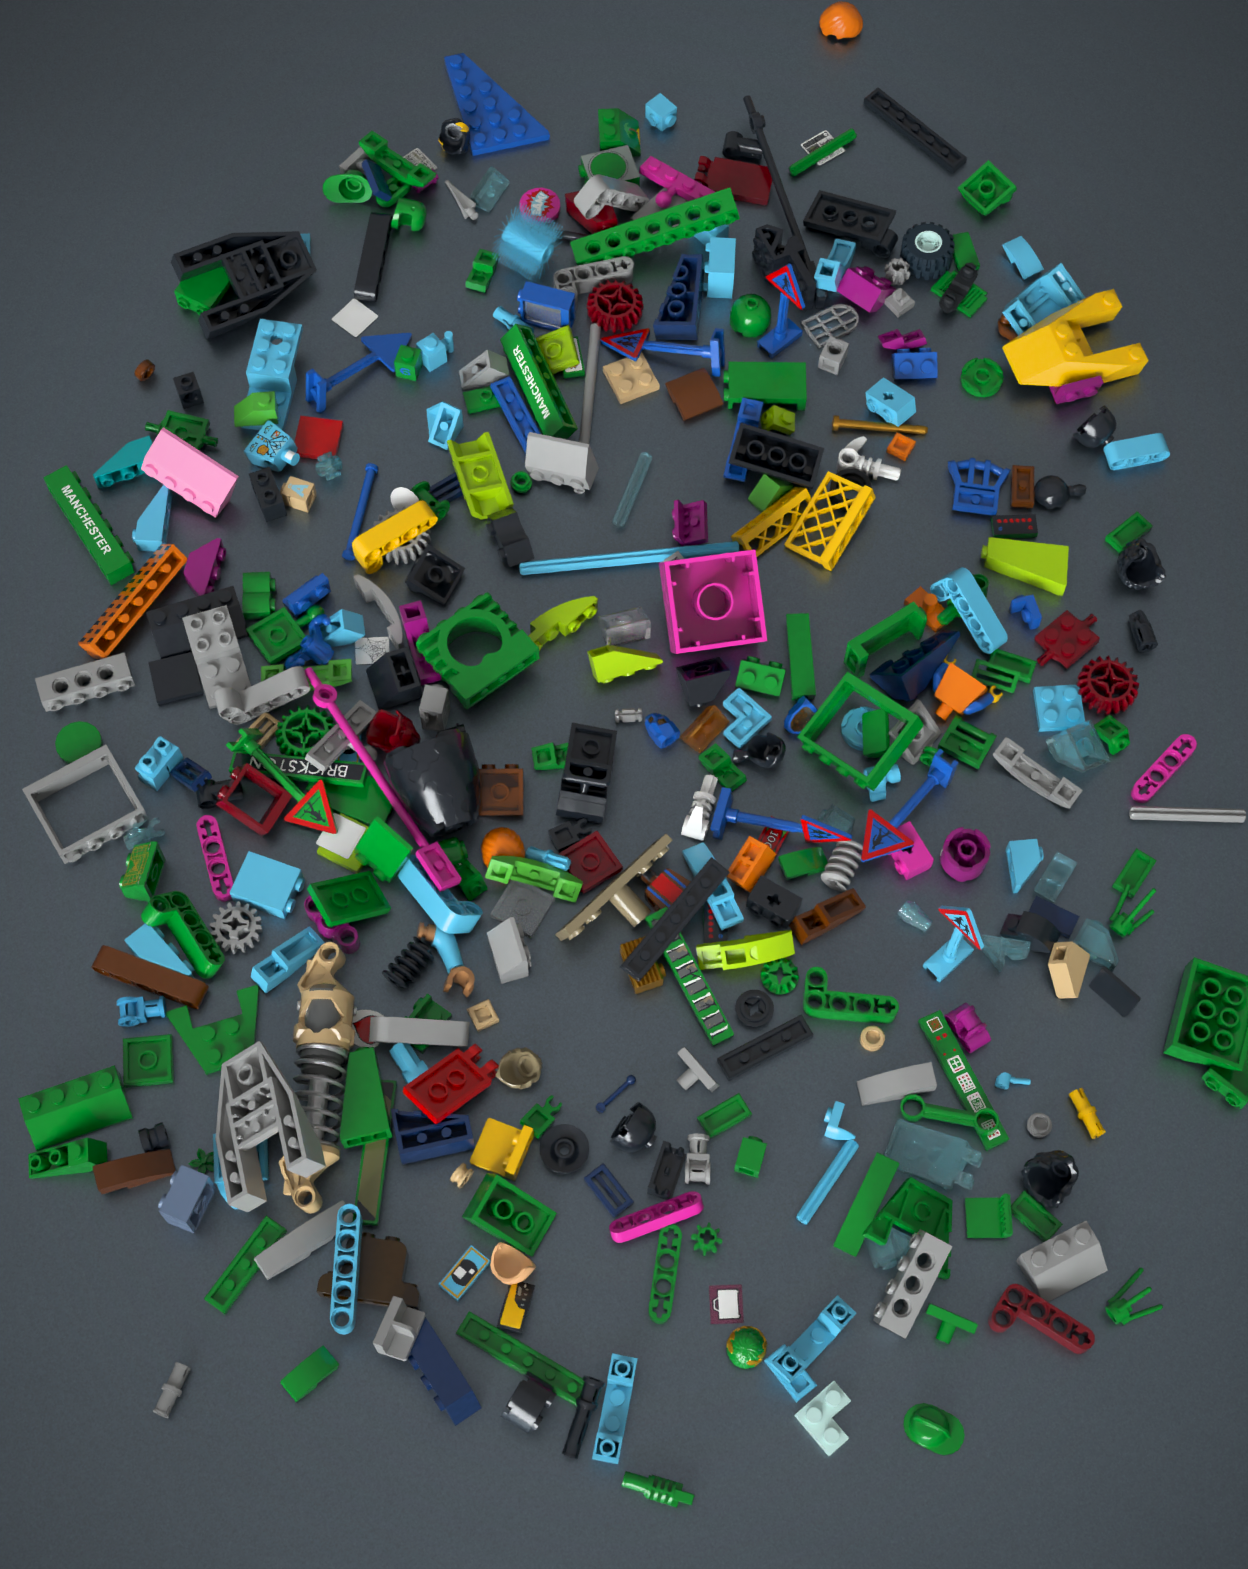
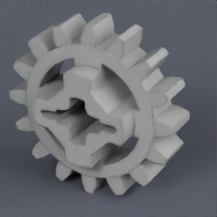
(243, 934)

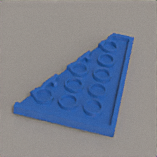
(489, 111)

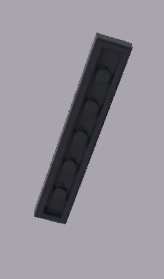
(915, 130)
(674, 919)

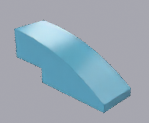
(286, 959)

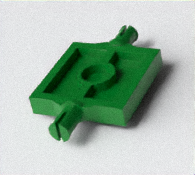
(187, 427)

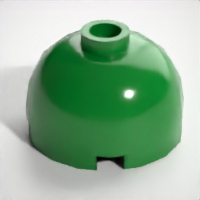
(750, 315)

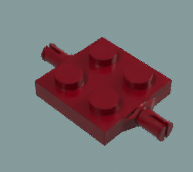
(1066, 639)

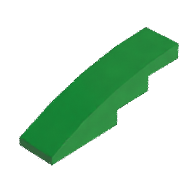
(866, 1204)

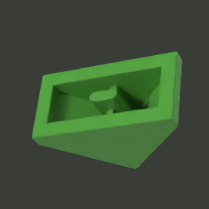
(768, 491)

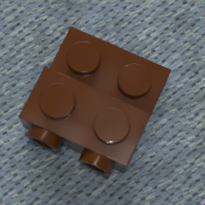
(501, 790)

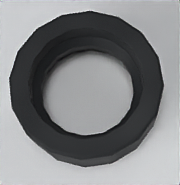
(852, 475)

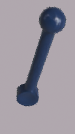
(601, 1107)

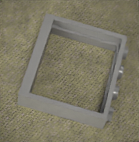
(70, 774)

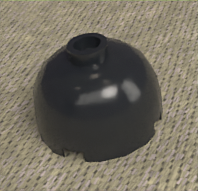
(1097, 429)
(635, 1130)

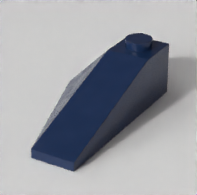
(913, 671)

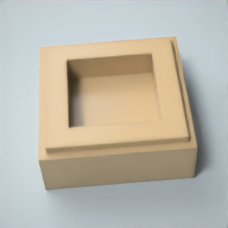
(483, 1015)

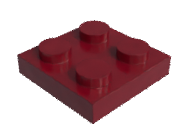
(592, 861)

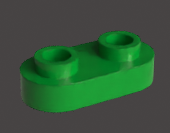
(396, 191)

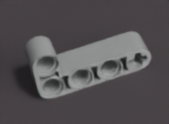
(604, 190)
(584, 277)
(262, 697)
(418, 1031)

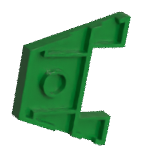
(222, 1039)
(914, 1208)

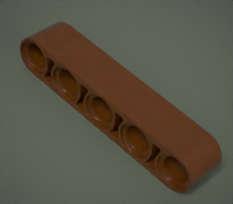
(150, 977)

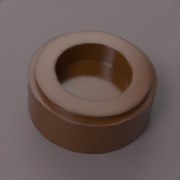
(144, 370)

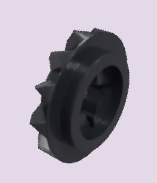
(751, 998)

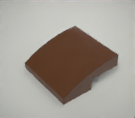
(694, 394)

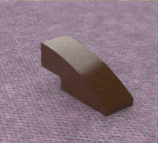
(826, 916)
(133, 1170)

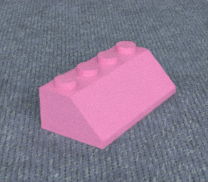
(189, 472)

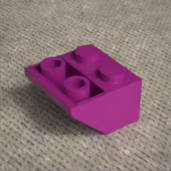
(865, 288)

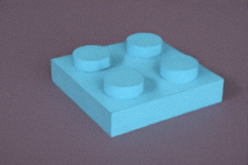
(1058, 707)

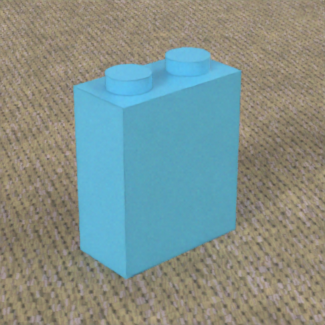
(267, 885)

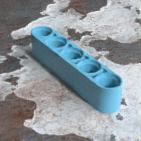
(346, 1281)

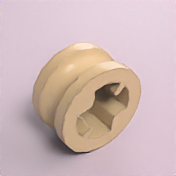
(461, 1175)

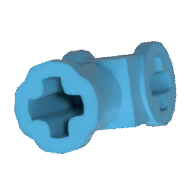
(137, 1010)

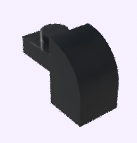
(1033, 929)

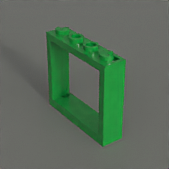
(831, 706)

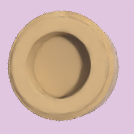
(872, 1038)

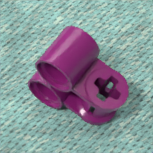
(968, 1026)

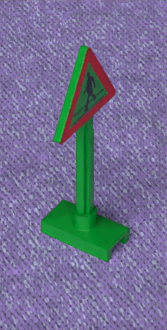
(312, 808)

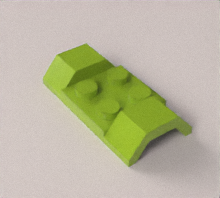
(480, 476)

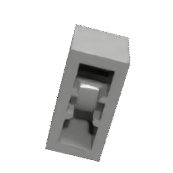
(434, 707)

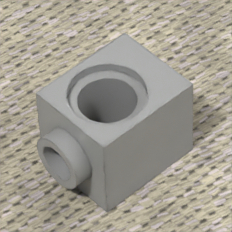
(827, 359)

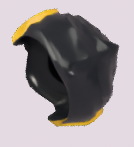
(454, 136)

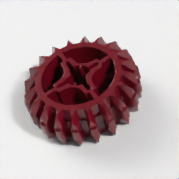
(619, 301)
(1115, 677)

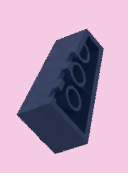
(682, 305)

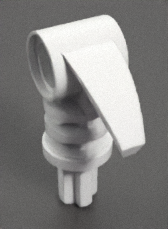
(858, 462)
(697, 822)

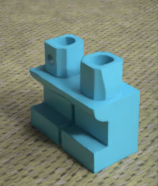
(158, 763)

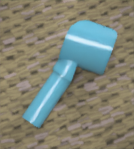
(1005, 1079)

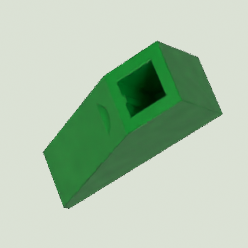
(67, 1158)

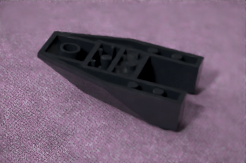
(259, 267)

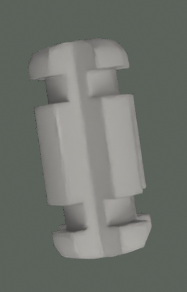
(628, 715)

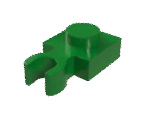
(541, 1118)

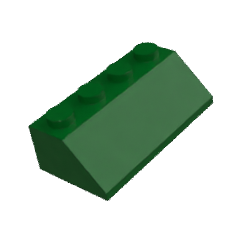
(75, 1108)

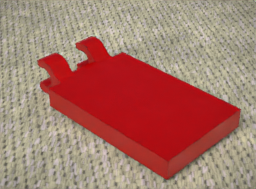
(450, 1083)

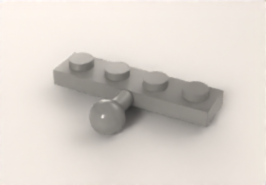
(336, 742)

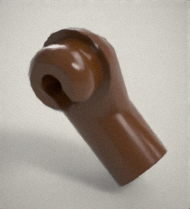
(1005, 328)

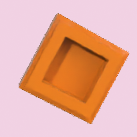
(901, 446)

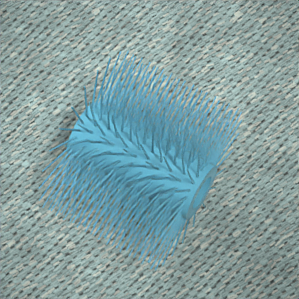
(529, 244)

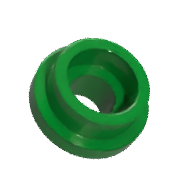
(521, 477)

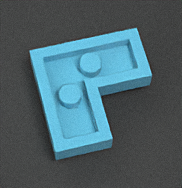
(749, 715)

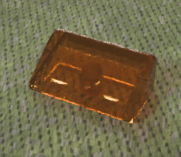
(704, 728)

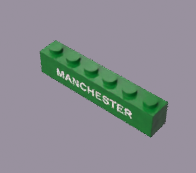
(538, 382)
(89, 525)

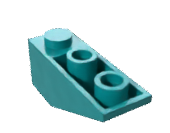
(124, 464)

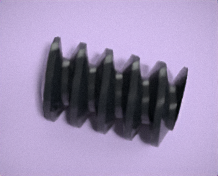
(408, 963)

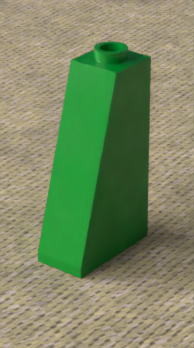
(364, 1104)

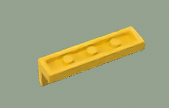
(769, 517)

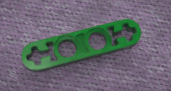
(665, 1273)

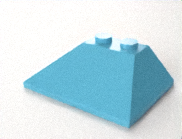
(1041, 298)

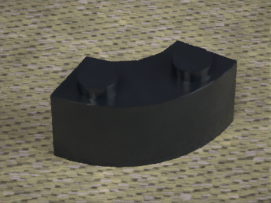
(510, 537)

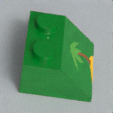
(618, 130)

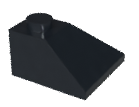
(702, 680)

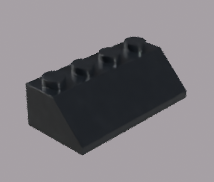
(776, 455)
(169, 627)

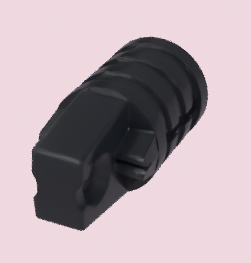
(1142, 631)

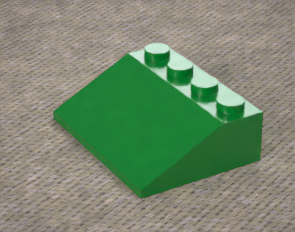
(1210, 1017)

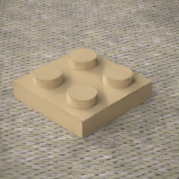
(630, 378)

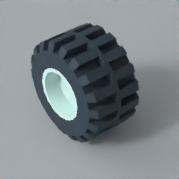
(927, 250)

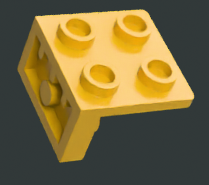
(502, 1148)

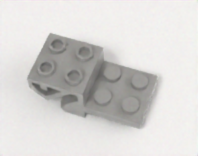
(216, 652)

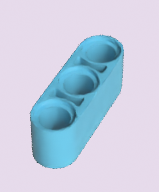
(1136, 451)

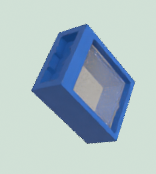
(546, 306)

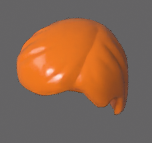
(841, 20)
(501, 842)

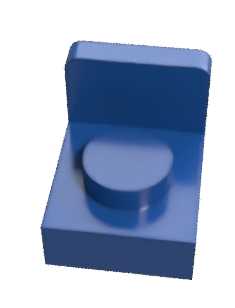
(1029, 610)

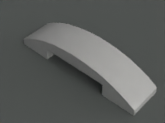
(371, 592)
(1035, 776)

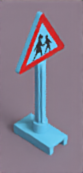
(956, 948)

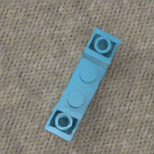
(814, 1339)
(615, 1409)

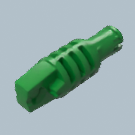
(658, 1489)

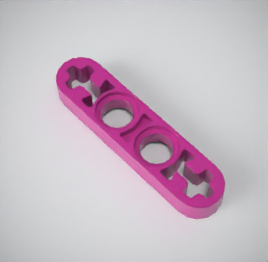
(1162, 767)
(215, 858)
(629, 1226)

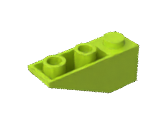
(616, 661)

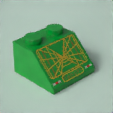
(142, 871)

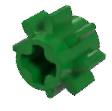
(700, 1241)

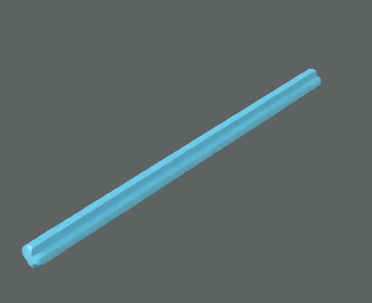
(624, 558)

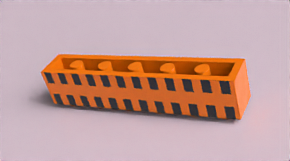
(133, 601)

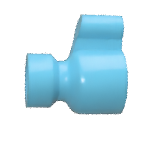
(892, 776)

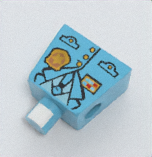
(272, 448)

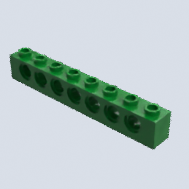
(660, 221)

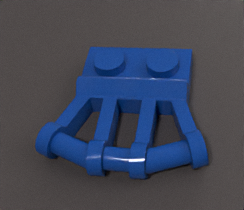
(976, 497)

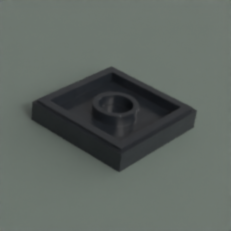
(175, 678)

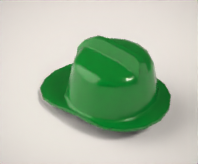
(347, 187)
(934, 1429)

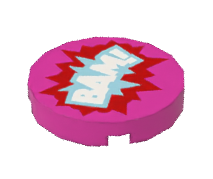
(542, 200)

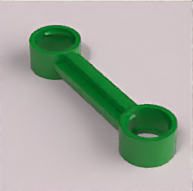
(949, 1114)

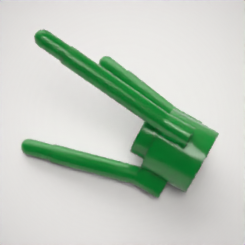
(1122, 923)
(1120, 1310)

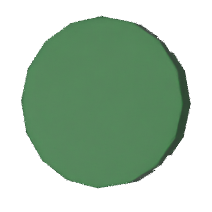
(981, 377)
(77, 741)

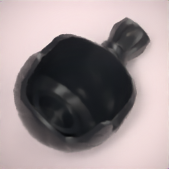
(1054, 492)
(762, 750)

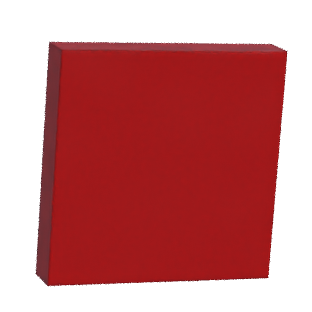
(317, 436)

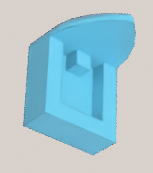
(833, 1117)

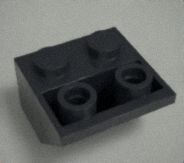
(394, 679)

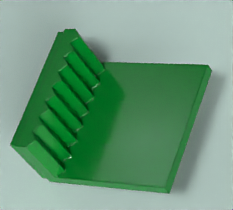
(989, 1217)

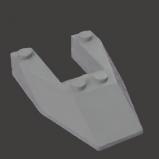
(251, 1108)

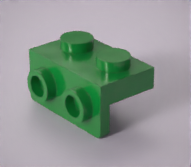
(760, 676)

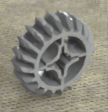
(409, 549)

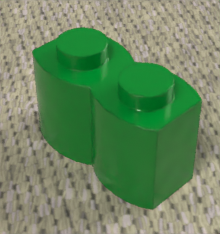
(257, 595)

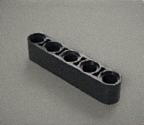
(373, 257)

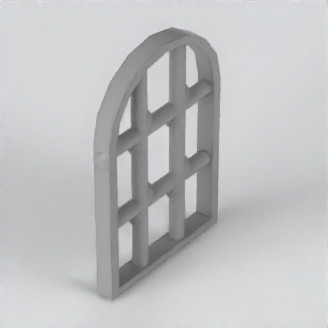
(827, 330)

